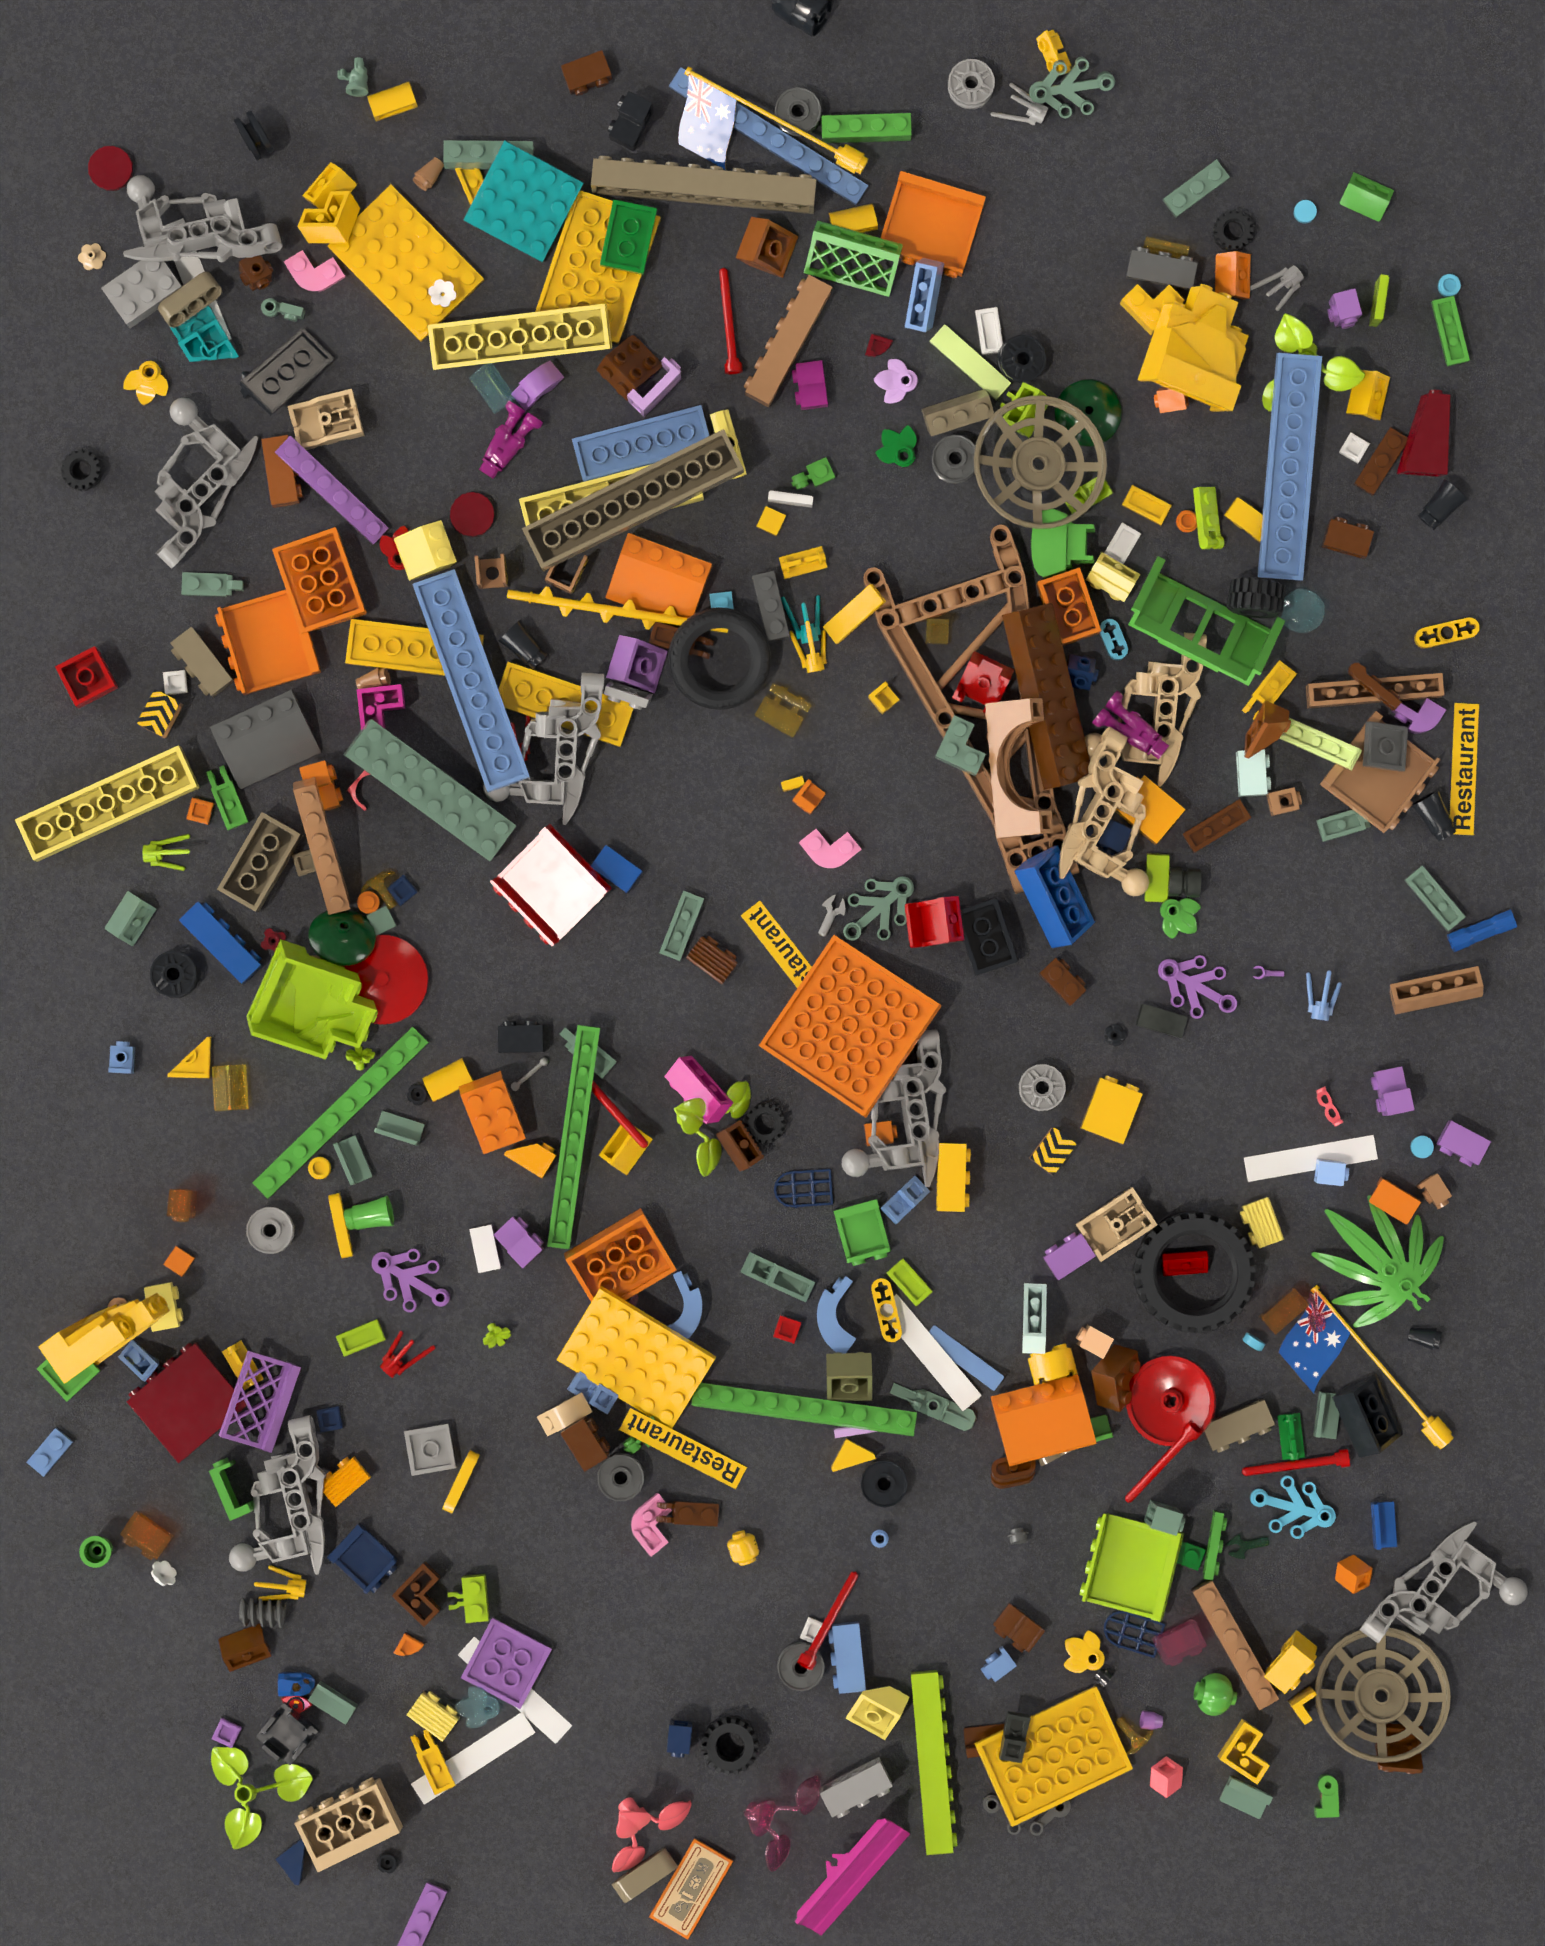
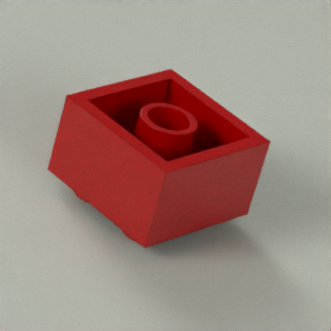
(86, 677)

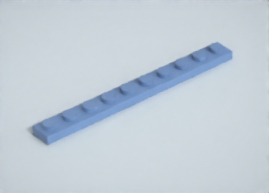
(787, 148)

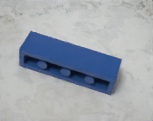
(220, 942)

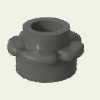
(1018, 1536)

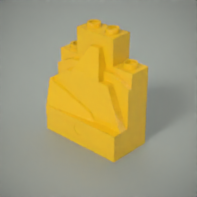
(1198, 349)
(100, 1335)

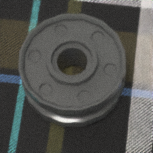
(800, 98)
(944, 468)
(614, 1489)
(790, 1676)

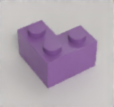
(1392, 1092)
(518, 1241)

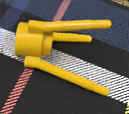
(814, 661)
(295, 1587)

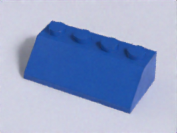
(1054, 900)

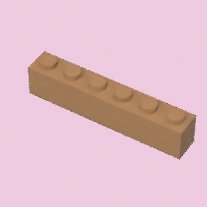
(788, 340)
(1352, 693)
(321, 845)
(1234, 1644)

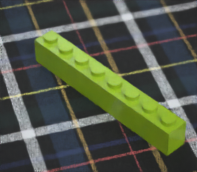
(932, 1762)

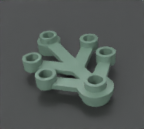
(1069, 87)
(881, 905)

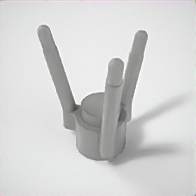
(1035, 110)
(1290, 278)

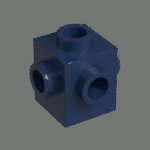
(1082, 671)

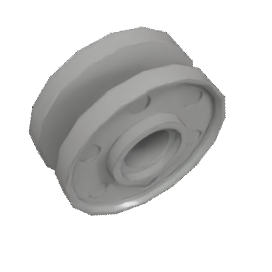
(971, 97)
(1055, 1083)
(284, 1230)

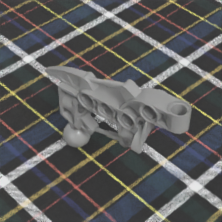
(220, 214)
(228, 459)
(562, 788)
(917, 1151)
(304, 1538)
(1456, 1554)

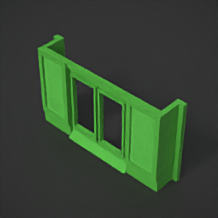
(1247, 643)

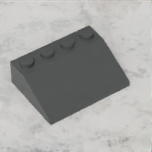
(265, 739)

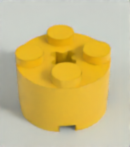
(1052, 1365)

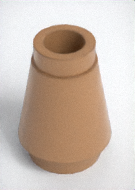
(428, 174)
(375, 678)

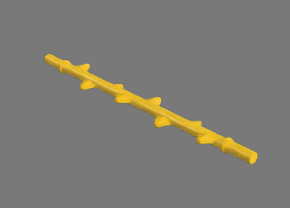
(605, 611)

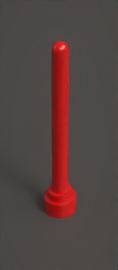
(732, 365)
(619, 1116)
(1190, 1433)
(1339, 1458)
(809, 1657)

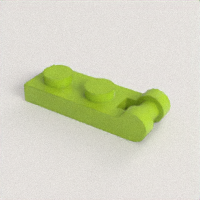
(1207, 518)

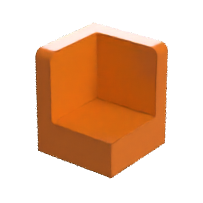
(808, 797)
(1353, 1574)

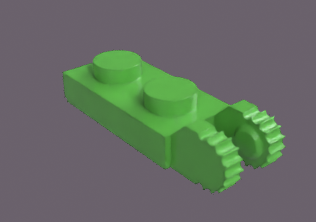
(227, 800)

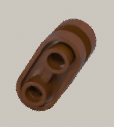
(1009, 1476)

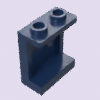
(364, 1559)

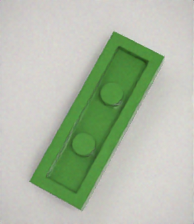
(1450, 331)
(1214, 1545)

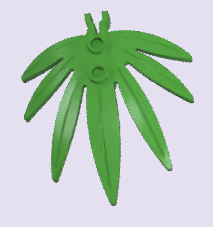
(1394, 1276)

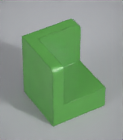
(1101, 1428)

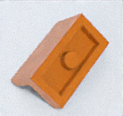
(1233, 274)
(1394, 1201)

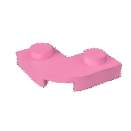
(310, 278)
(827, 855)
(644, 1524)

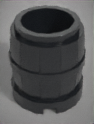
(803, 14)

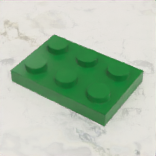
(628, 237)

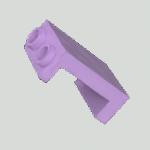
(659, 391)

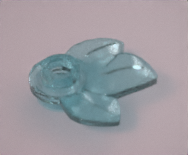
(474, 1707)

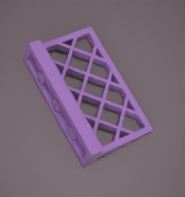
(276, 1408)

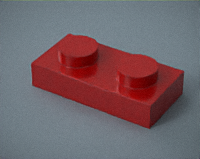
(1185, 1263)

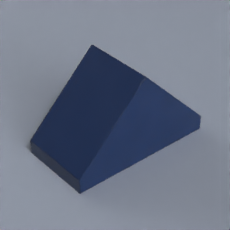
(293, 1861)

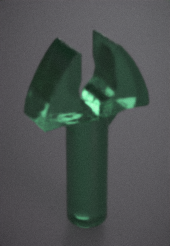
(1246, 1545)

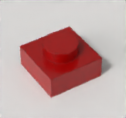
(787, 1329)

